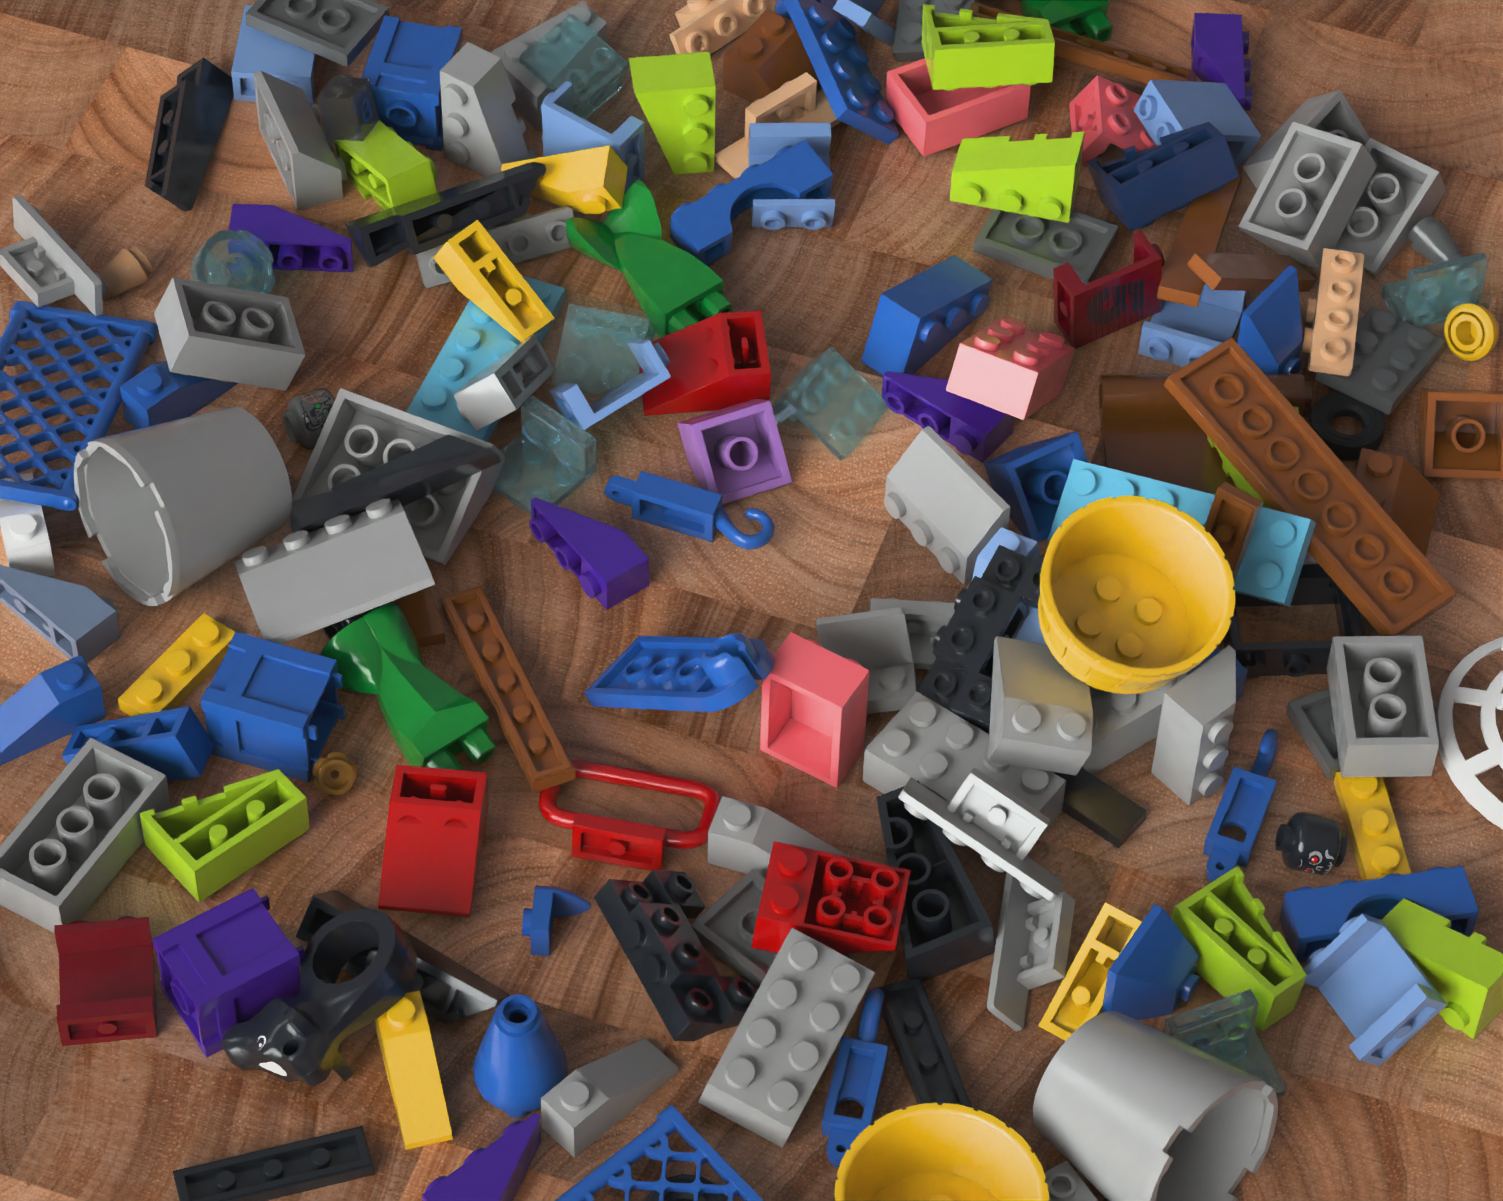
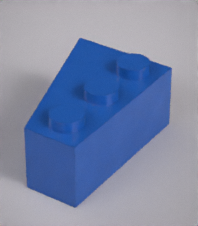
(925, 315)

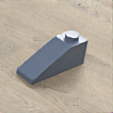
(61, 612)

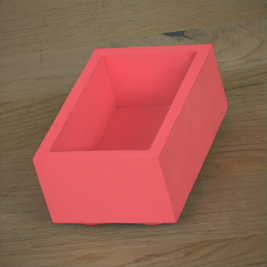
(945, 117)
(1011, 368)
(814, 709)

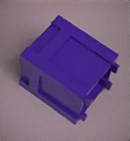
(226, 967)

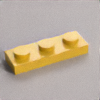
(178, 668)
(1371, 826)

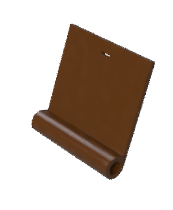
(1156, 437)

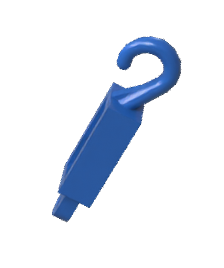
(685, 509)
(1242, 805)
(856, 1077)

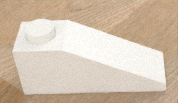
(26, 535)

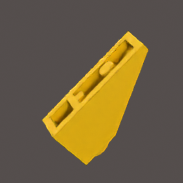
(582, 179)
(492, 282)
(1084, 985)
(413, 1072)

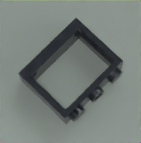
(1296, 657)

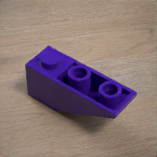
(1219, 53)
(294, 240)
(959, 421)
(597, 553)
(492, 1171)

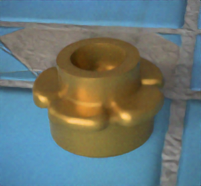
(339, 784)

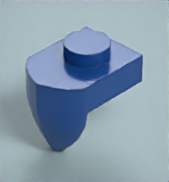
(547, 904)

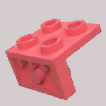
(1107, 117)

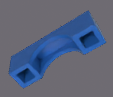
(705, 225)
(1315, 915)

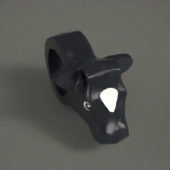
(304, 1032)

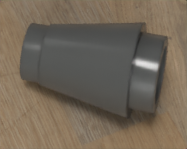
(1433, 241)

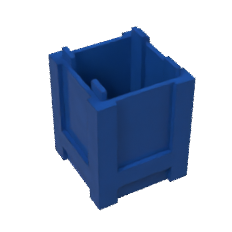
(407, 77)
(272, 706)

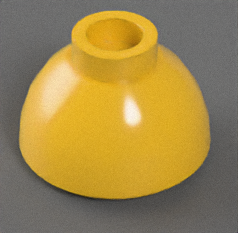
(1471, 331)

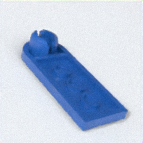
(841, 67)
(683, 673)

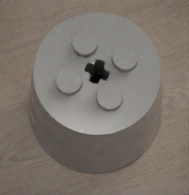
(180, 499)
(1152, 1113)

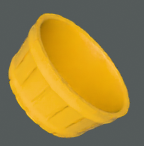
(1133, 594)
(940, 1156)

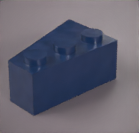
(1164, 176)

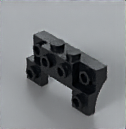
(965, 647)
(668, 955)

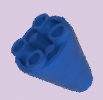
(518, 1058)

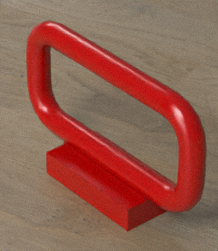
(625, 841)

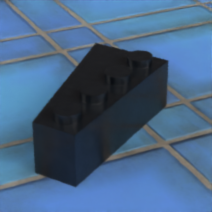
(941, 914)

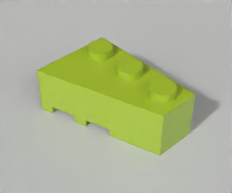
(986, 51)
(680, 107)
(387, 168)
(1019, 176)
(227, 833)
(1240, 947)
(1457, 965)

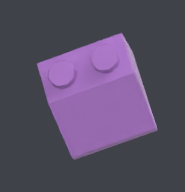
(736, 450)

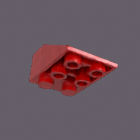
(712, 365)
(433, 840)
(831, 899)

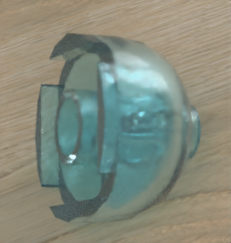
(234, 261)

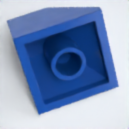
(1272, 326)
(1034, 480)
(1152, 970)

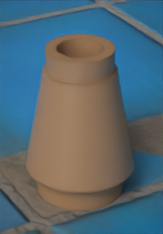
(125, 272)

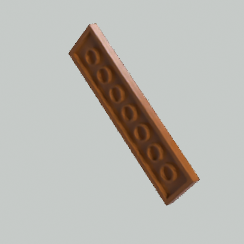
(1304, 478)

